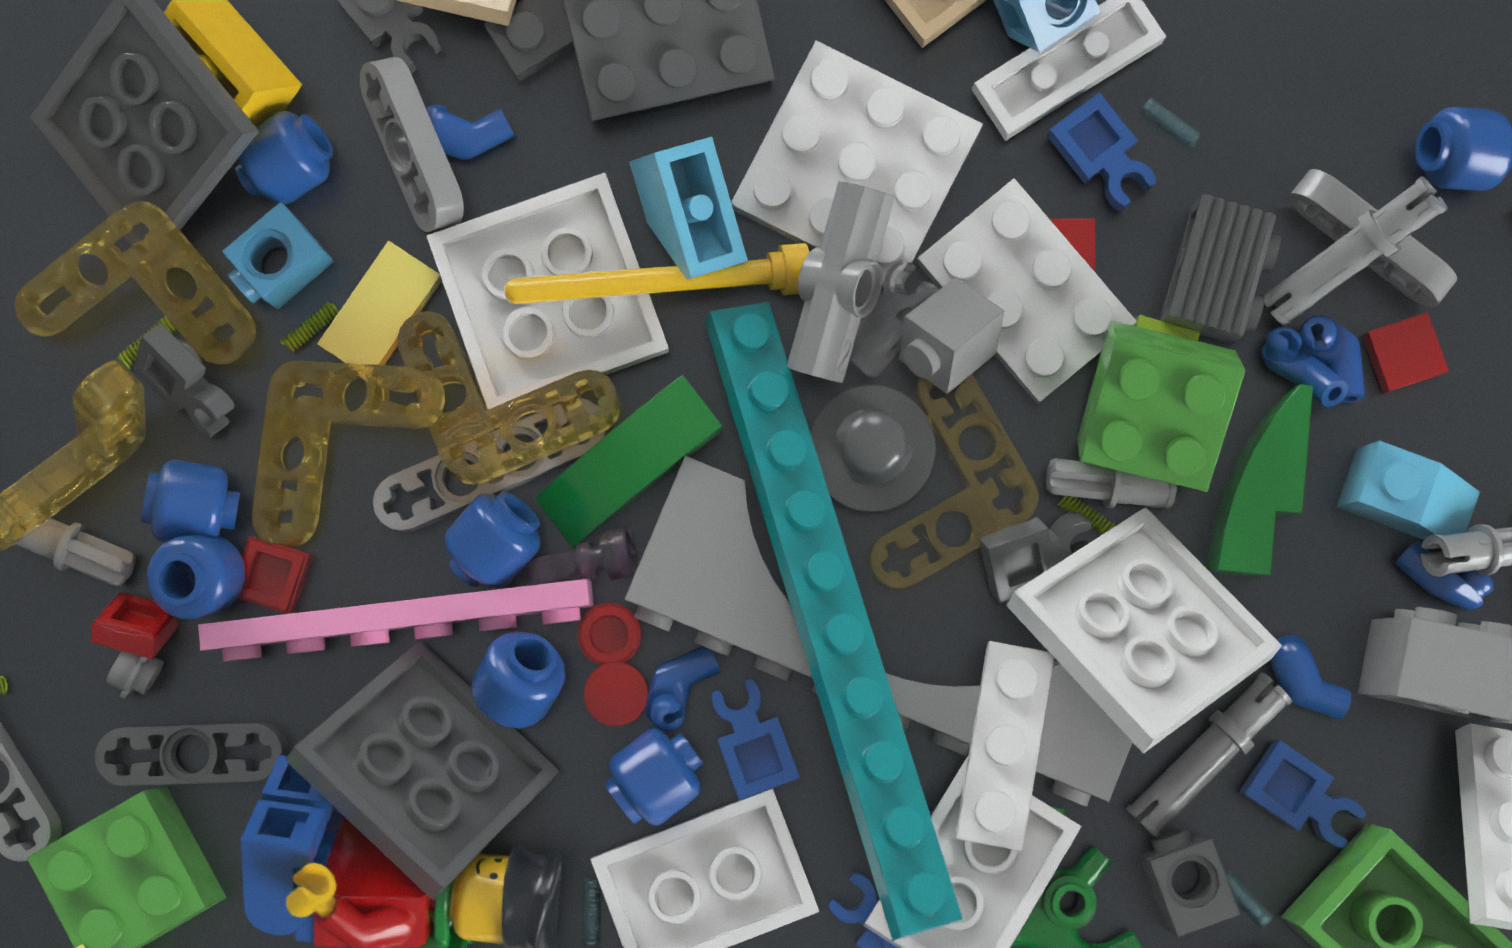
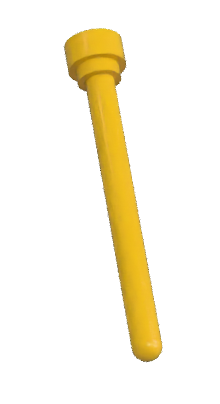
(778, 270)

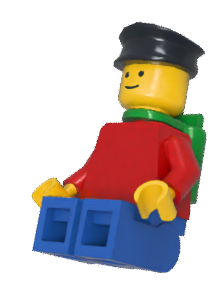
(336, 889)

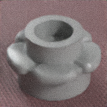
(133, 673)

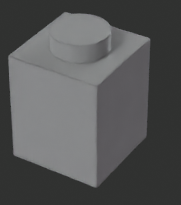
(951, 335)

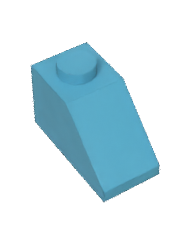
(690, 207)
(1407, 492)

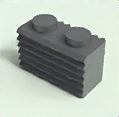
(1220, 269)

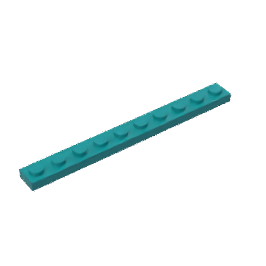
(832, 623)

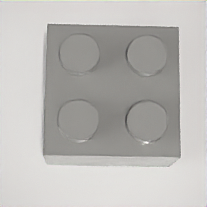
(1440, 666)

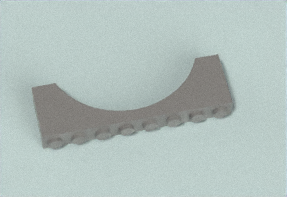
(711, 577)

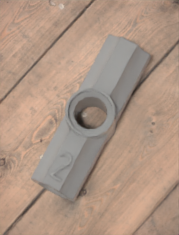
(840, 281)

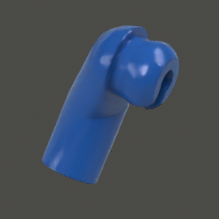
(467, 139)
(1337, 350)
(1290, 360)
(1459, 590)
(1301, 680)
(672, 686)

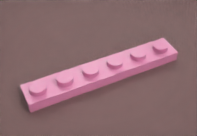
(371, 623)

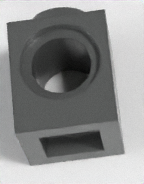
(1208, 902)

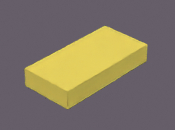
(378, 307)

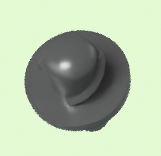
(873, 448)

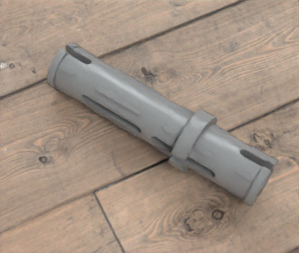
(1374, 236)
(1209, 754)

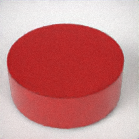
(609, 634)
(616, 694)

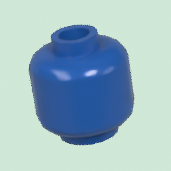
(1465, 148)
(285, 158)
(188, 501)
(492, 540)
(196, 576)
(518, 679)
(654, 776)

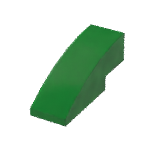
(629, 461)
(1262, 486)

